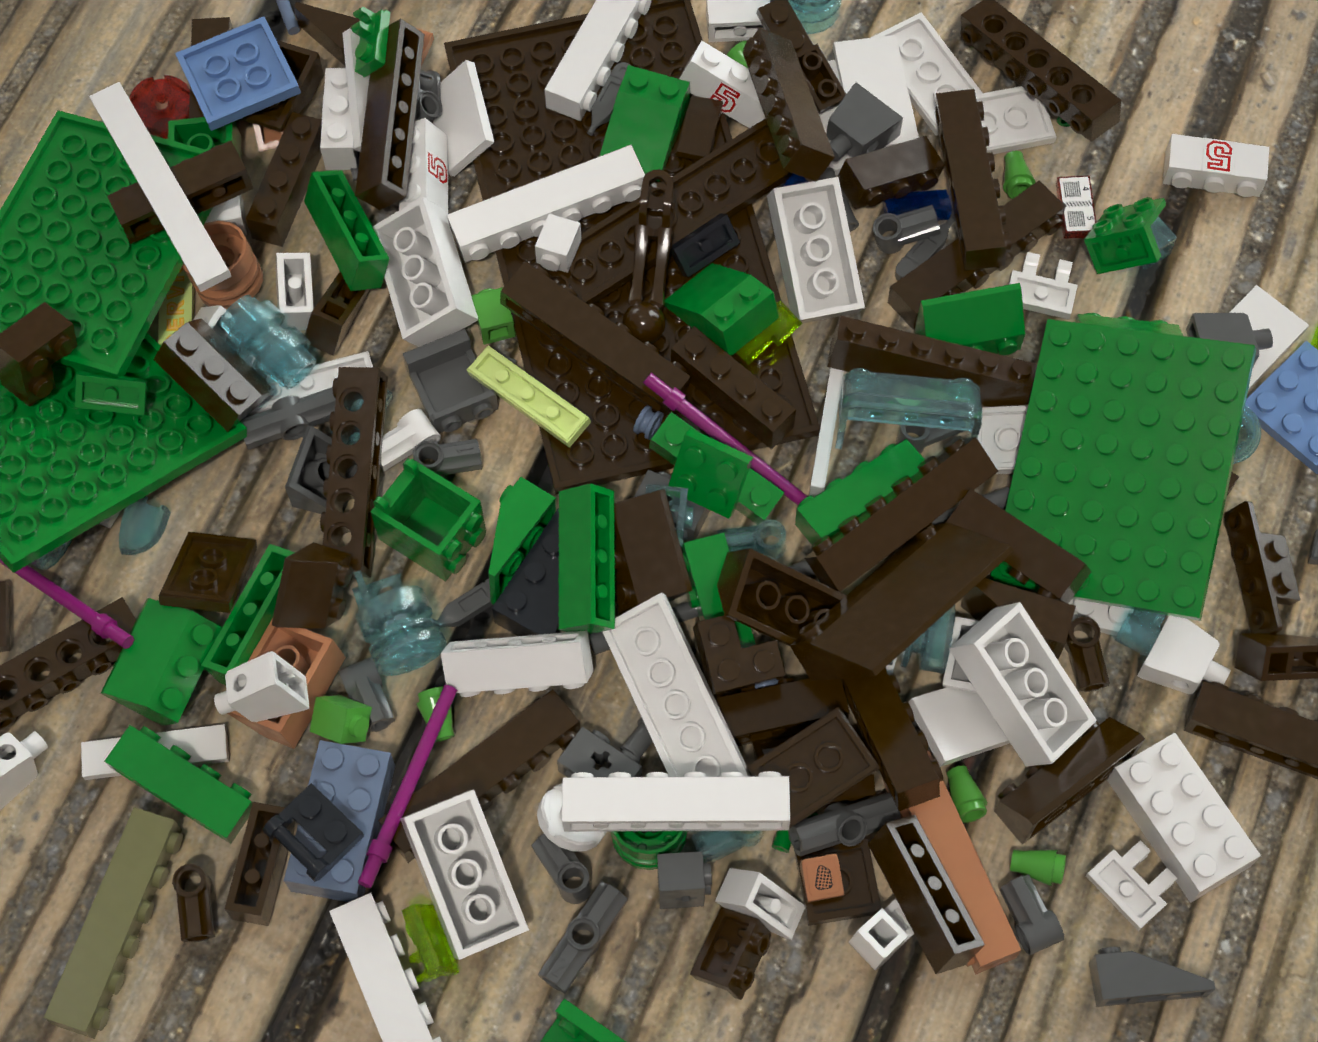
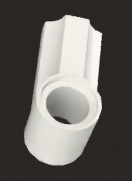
(401, 441)

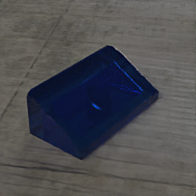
(920, 199)

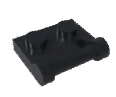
(322, 823)

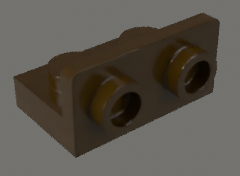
(732, 952)

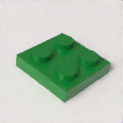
(710, 472)

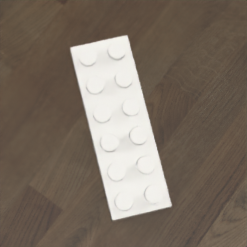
(672, 692)

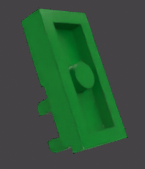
(373, 34)
(110, 393)

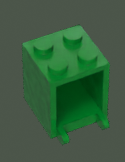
(429, 520)

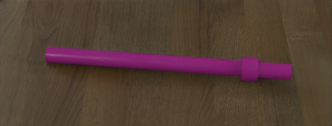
(676, 400)
(100, 623)
(380, 848)

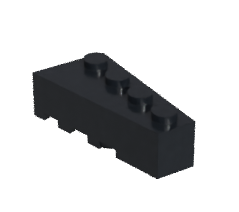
(532, 595)

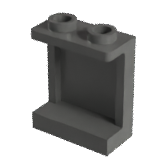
(444, 384)

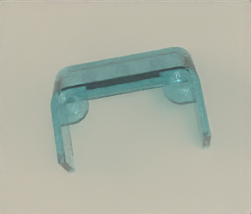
(909, 402)

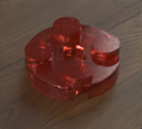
(152, 91)

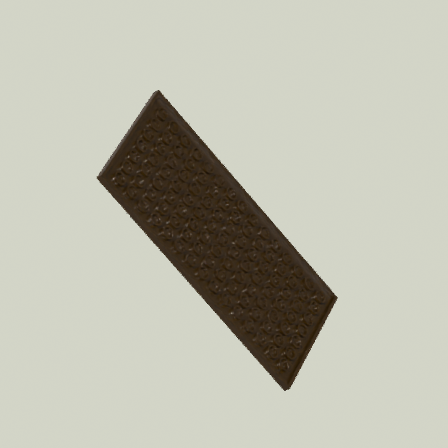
(541, 142)

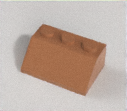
(312, 656)

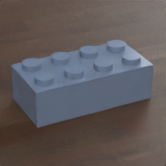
(359, 786)

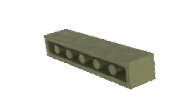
(114, 923)

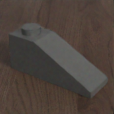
(1135, 978)

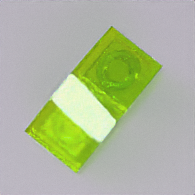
(776, 333)

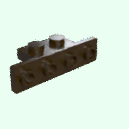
(1262, 569)

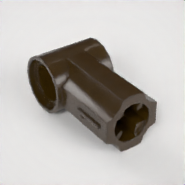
(1087, 658)
(195, 906)

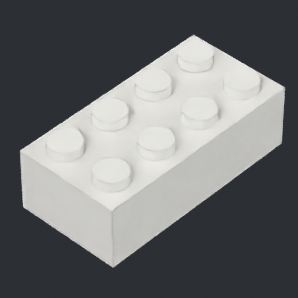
(815, 250)
(425, 273)
(1023, 684)
(1183, 817)
(464, 874)

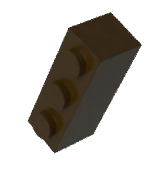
(890, 172)
(257, 869)

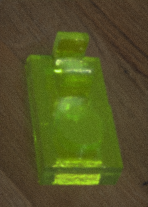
(432, 945)

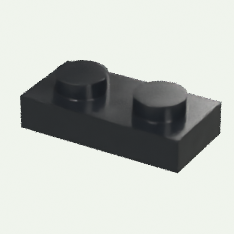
(704, 245)

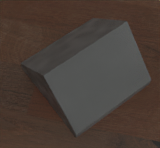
(310, 471)

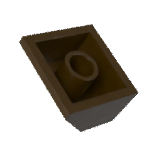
(312, 588)

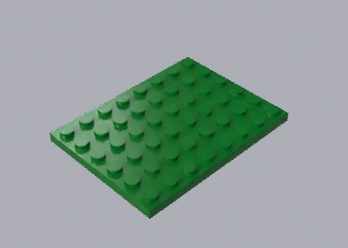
(71, 251)
(1131, 460)
(81, 465)

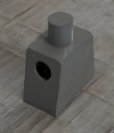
(862, 124)
(1229, 328)

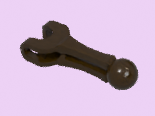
(654, 223)

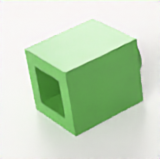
(494, 320)
(340, 719)

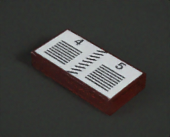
(1079, 213)

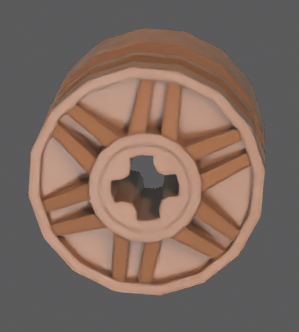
(241, 262)

